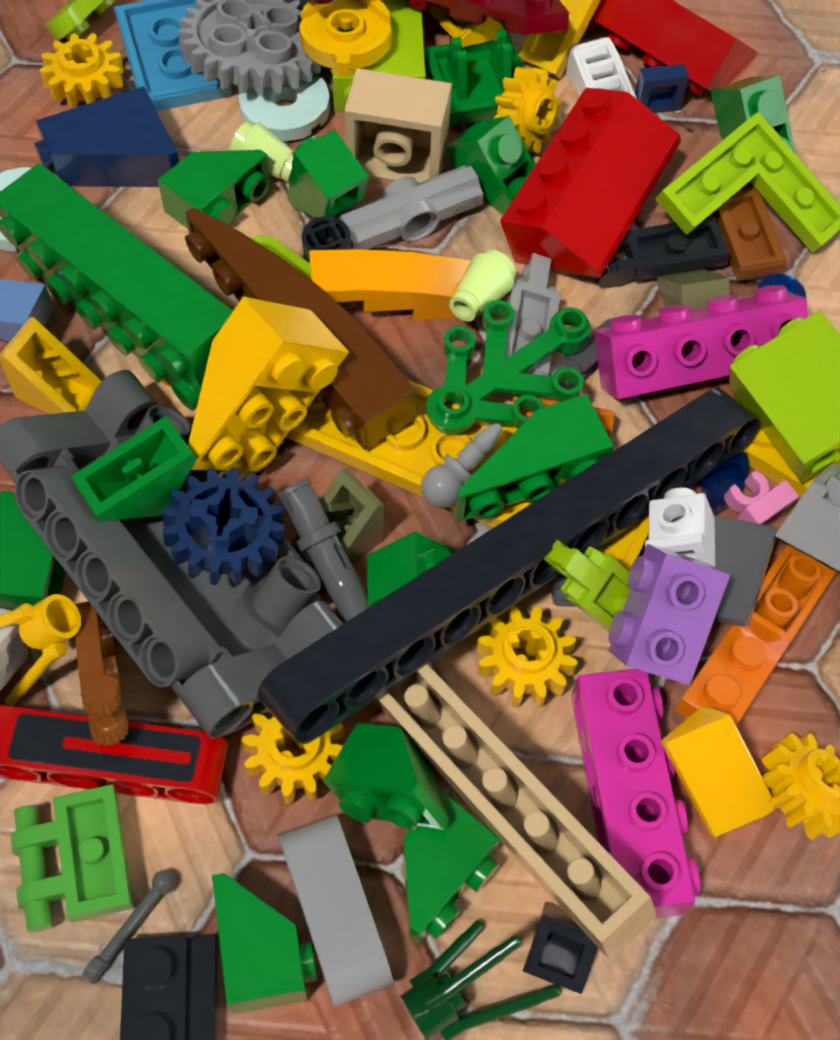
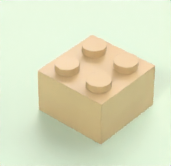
(397, 125)

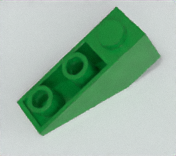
(536, 459)

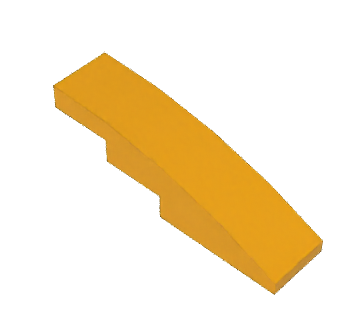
(390, 280)

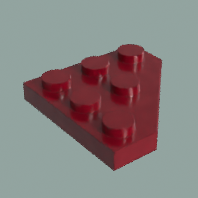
(520, 15)

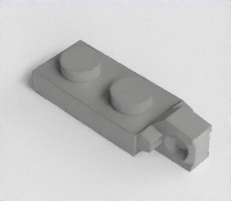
(533, 308)

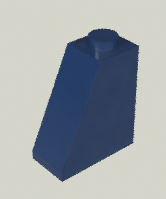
(108, 143)

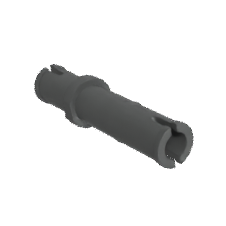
(324, 548)

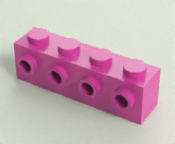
(689, 344)
(632, 785)

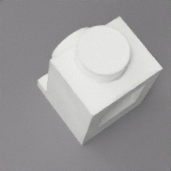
(683, 524)

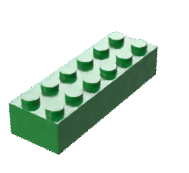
(113, 280)

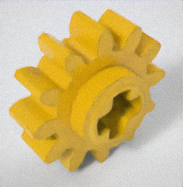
(82, 70)
(530, 105)
(538, 642)
(280, 765)
(805, 784)

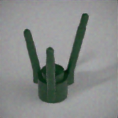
(436, 1001)

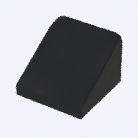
(560, 950)

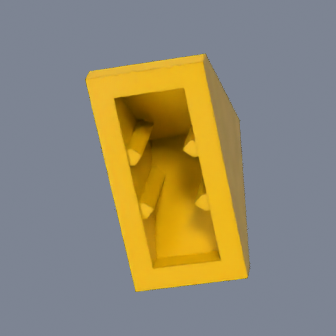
(46, 372)

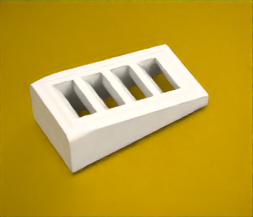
(594, 61)

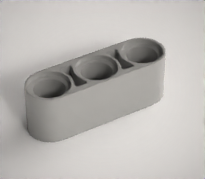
(336, 910)

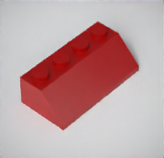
(675, 37)
(589, 183)

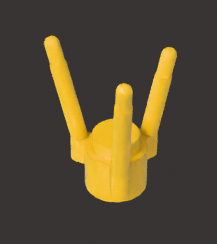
(43, 628)

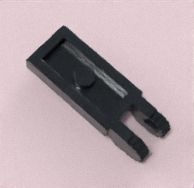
(665, 251)

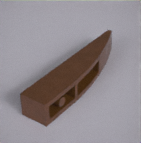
(369, 391)

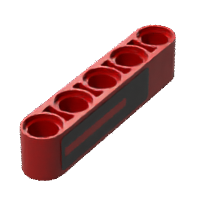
(146, 764)

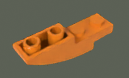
(751, 652)

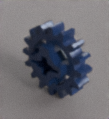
(248, 538)

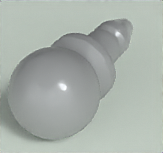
(443, 481)

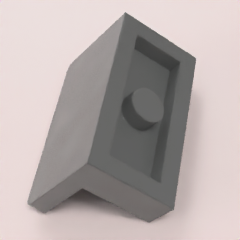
(743, 553)

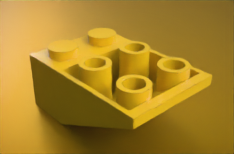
(259, 383)

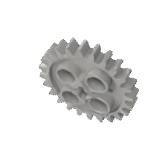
(246, 44)

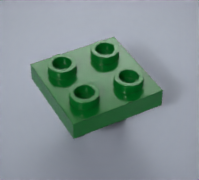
(474, 74)

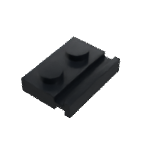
(169, 988)

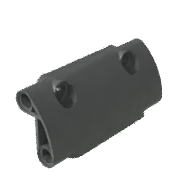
(179, 630)

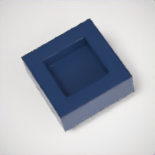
(662, 87)

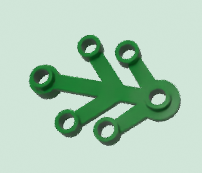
(505, 374)

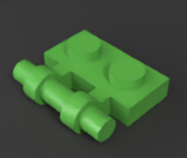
(91, 858)

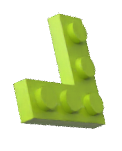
(761, 157)

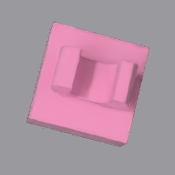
(765, 504)

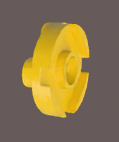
(345, 50)

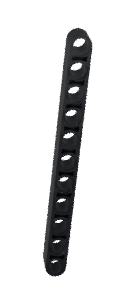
(500, 567)

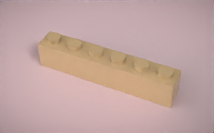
(520, 811)

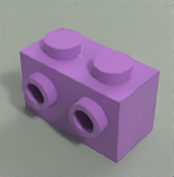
(667, 613)

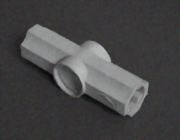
(412, 208)

